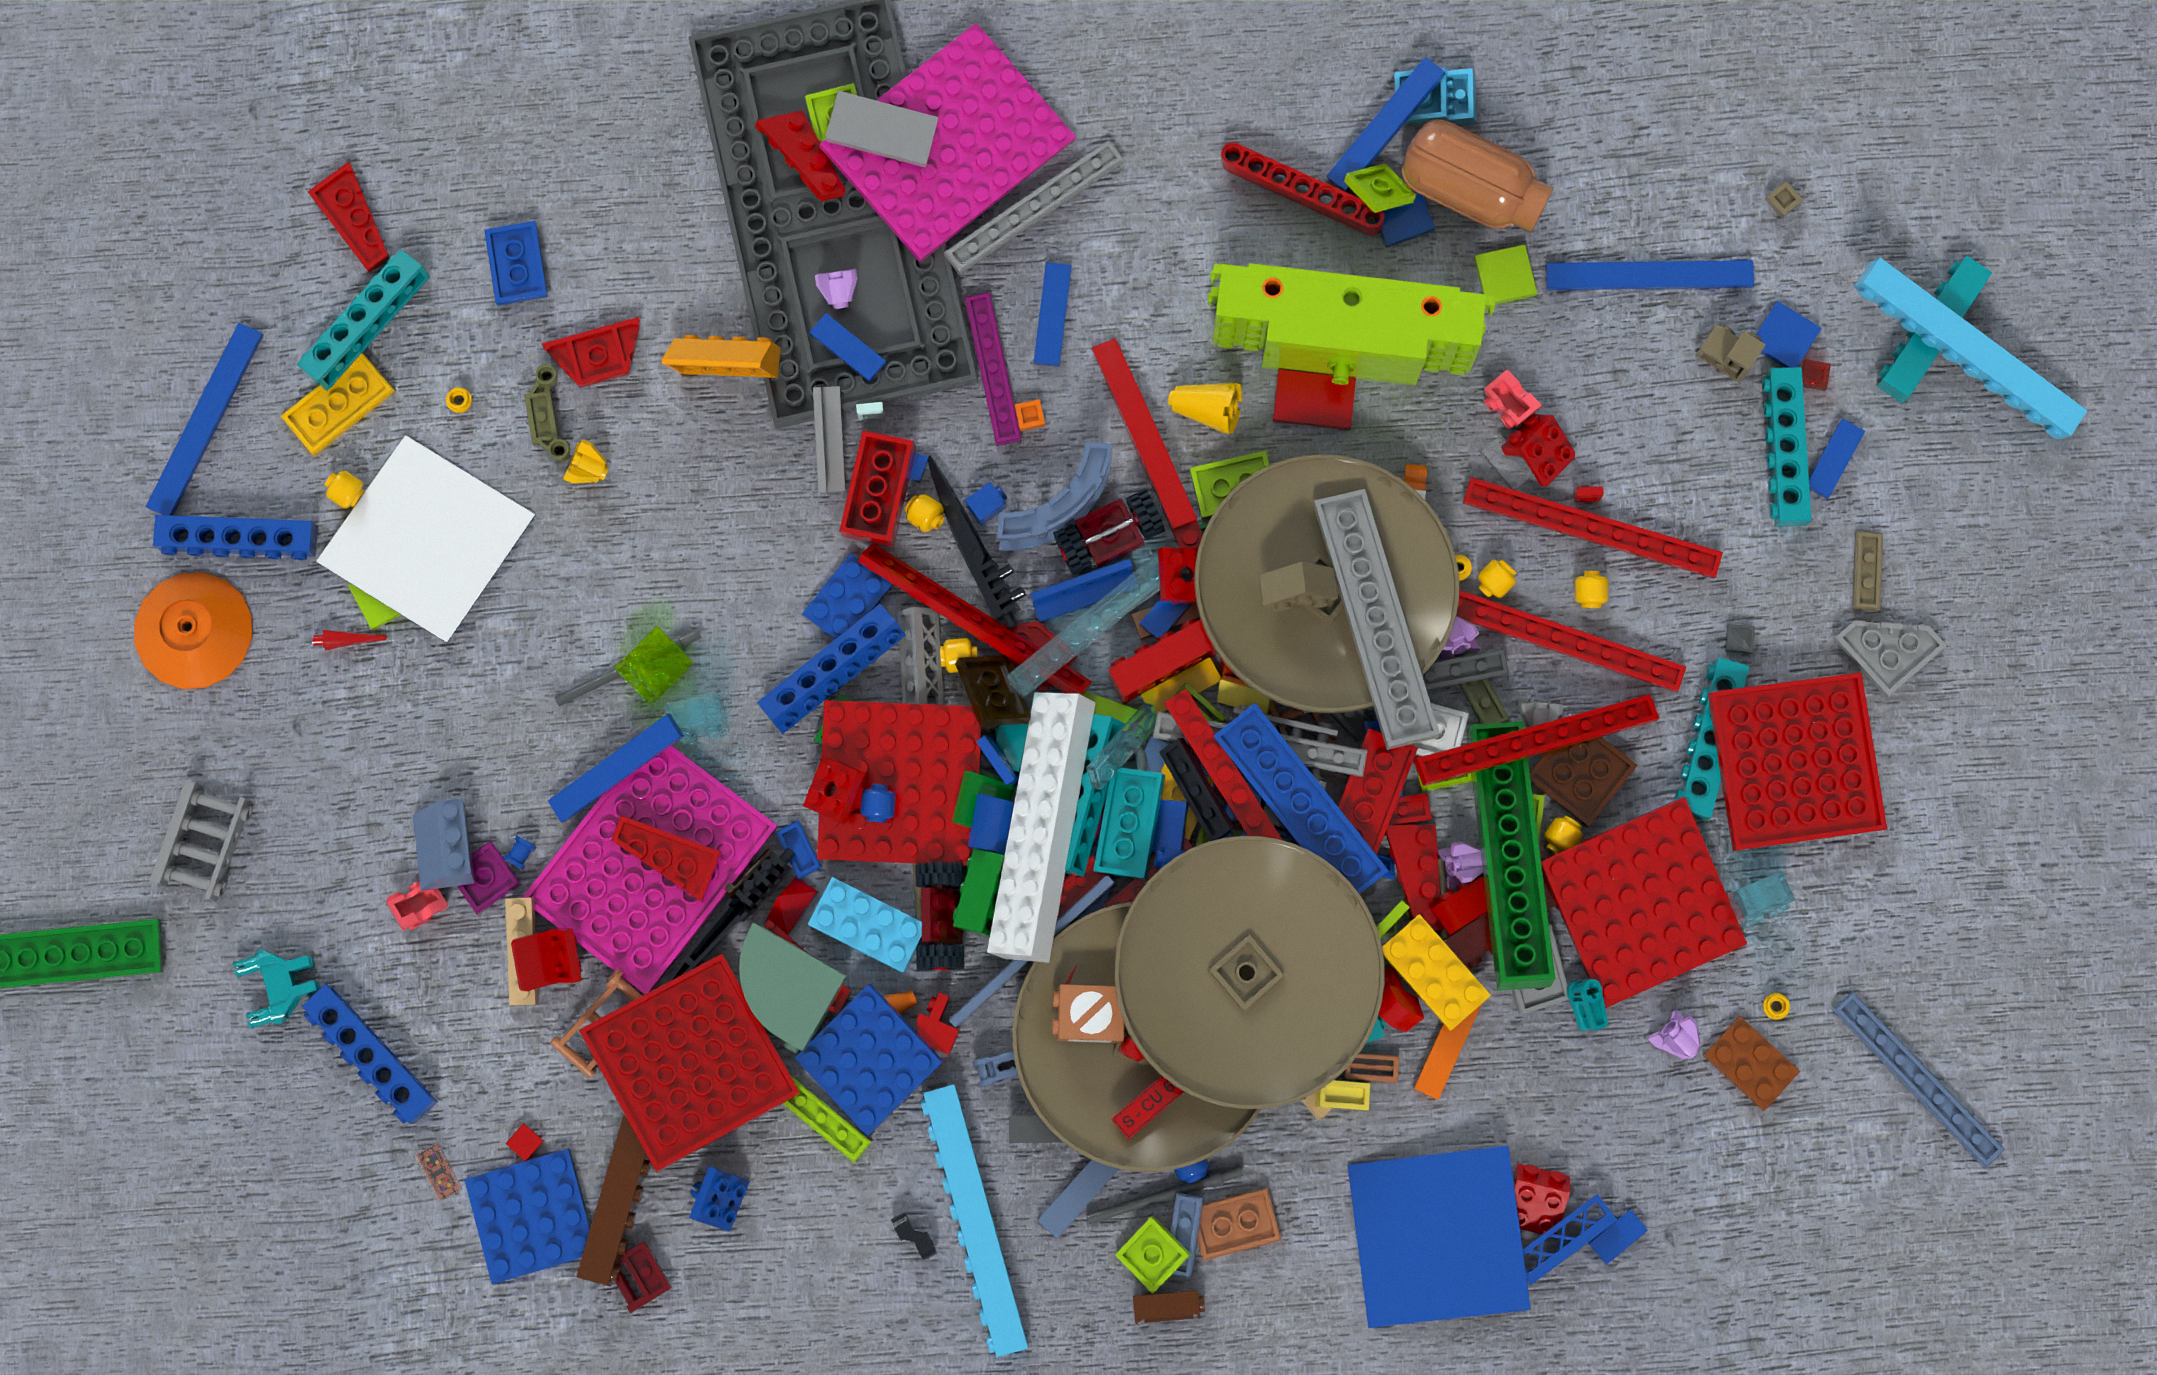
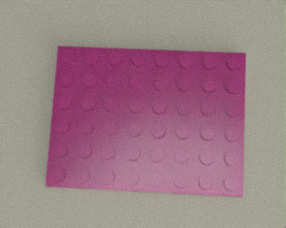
(985, 143)
(622, 905)

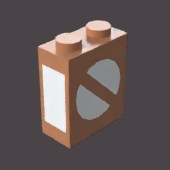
(1087, 1014)

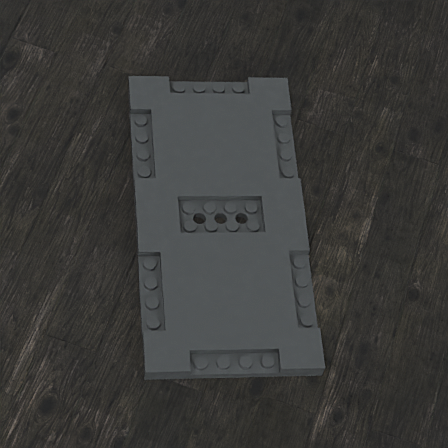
(899, 305)

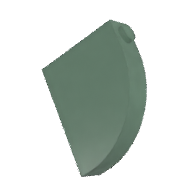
(786, 986)

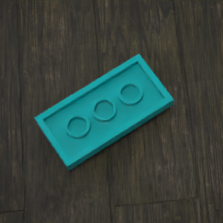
(1129, 823)

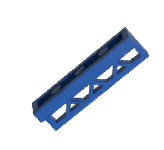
(1079, 591)
(1571, 1246)

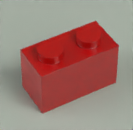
(1463, 906)

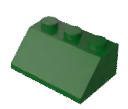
(979, 893)

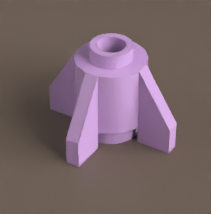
(837, 286)
(1460, 639)
(1461, 863)
(1678, 1037)

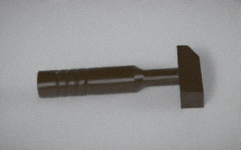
(748, 874)

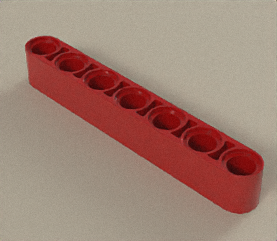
(1296, 178)

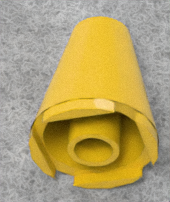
(1209, 404)

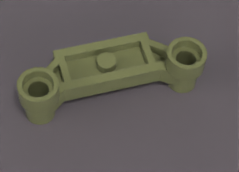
(542, 414)

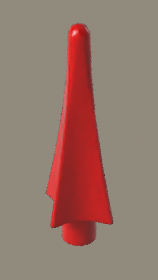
(335, 639)

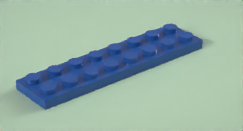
(1298, 797)

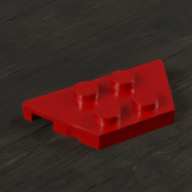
(596, 353)

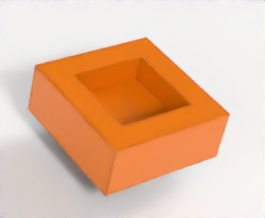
(1029, 415)

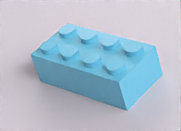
(867, 925)

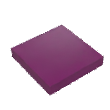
(492, 879)

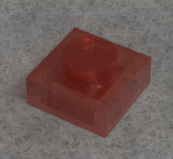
(1815, 374)

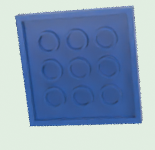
(869, 1059)
(529, 1215)

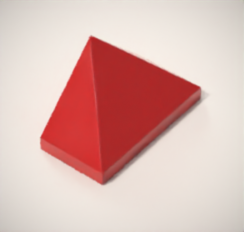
(791, 904)

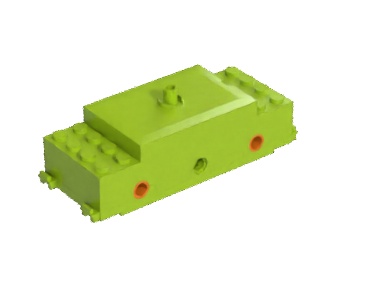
(1347, 322)

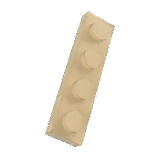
(519, 923)

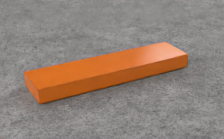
(1443, 1057)

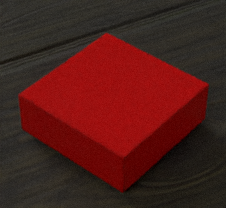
(1588, 494)
(525, 1142)

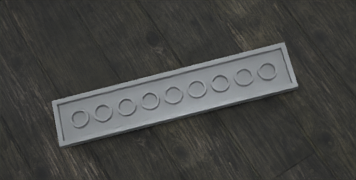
(1376, 619)

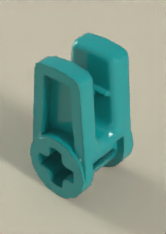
(1589, 1005)

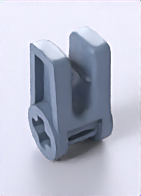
(992, 1064)

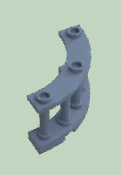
(1036, 526)

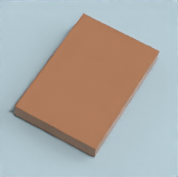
(1237, 1224)

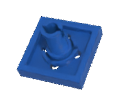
(718, 1198)

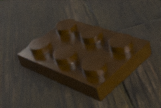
(990, 693)

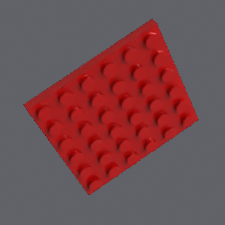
(921, 759)
(1797, 761)
(1643, 902)
(688, 1062)

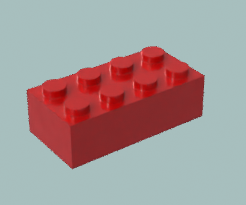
(878, 488)
(1160, 661)

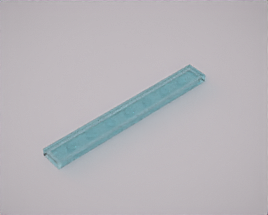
(1086, 628)

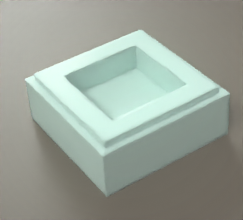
(870, 411)

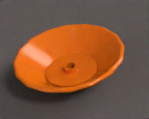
(217, 636)

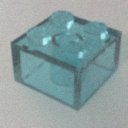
(699, 717)
(1762, 897)

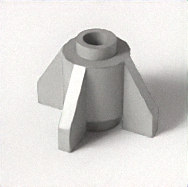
(1539, 711)

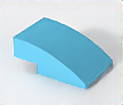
(1449, 101)

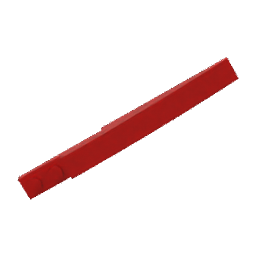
(1148, 445)

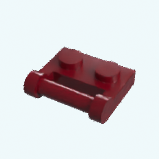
(646, 1274)

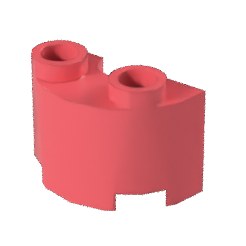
(1510, 400)
(416, 906)

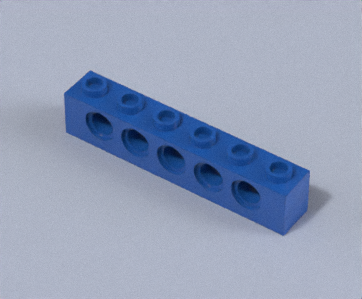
(169, 527)
(831, 668)
(419, 1099)

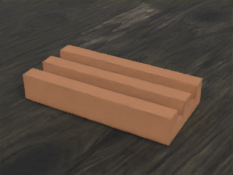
(1395, 1068)

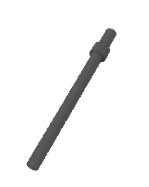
(613, 674)
(1214, 1179)

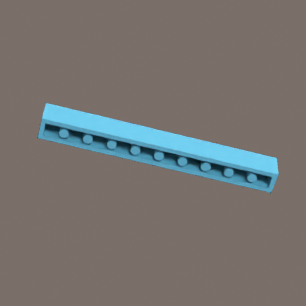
(1970, 349)
(976, 1221)

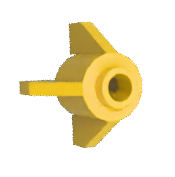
(586, 464)

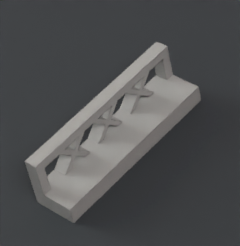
(829, 439)
(915, 659)

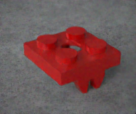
(1172, 585)
(847, 785)

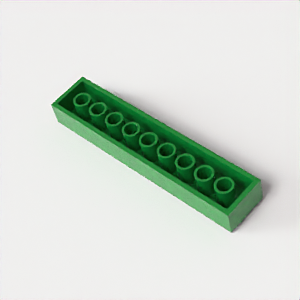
(1512, 869)

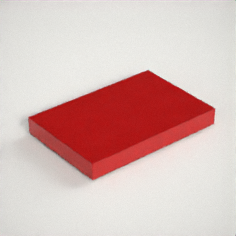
(1313, 400)

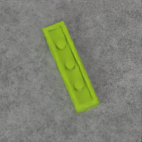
(828, 1123)

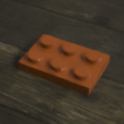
(1751, 1063)

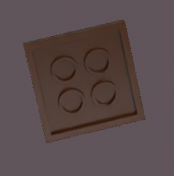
(1582, 777)

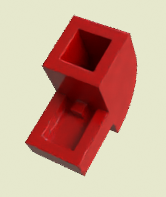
(1399, 1007)
(932, 1030)

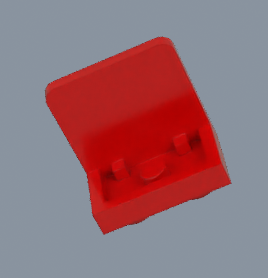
(1542, 447)
(546, 959)
(1540, 1197)

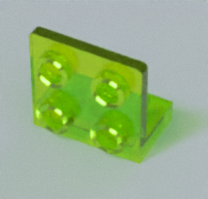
(653, 665)

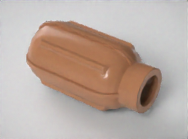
(1474, 177)

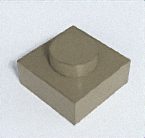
(1784, 199)

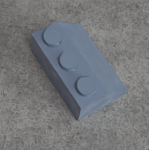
(443, 845)

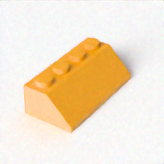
(723, 357)

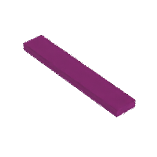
(993, 369)

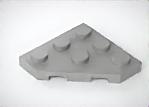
(1889, 651)

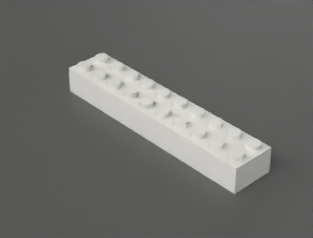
(1041, 827)

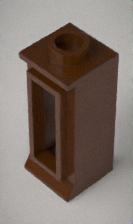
(1168, 1306)

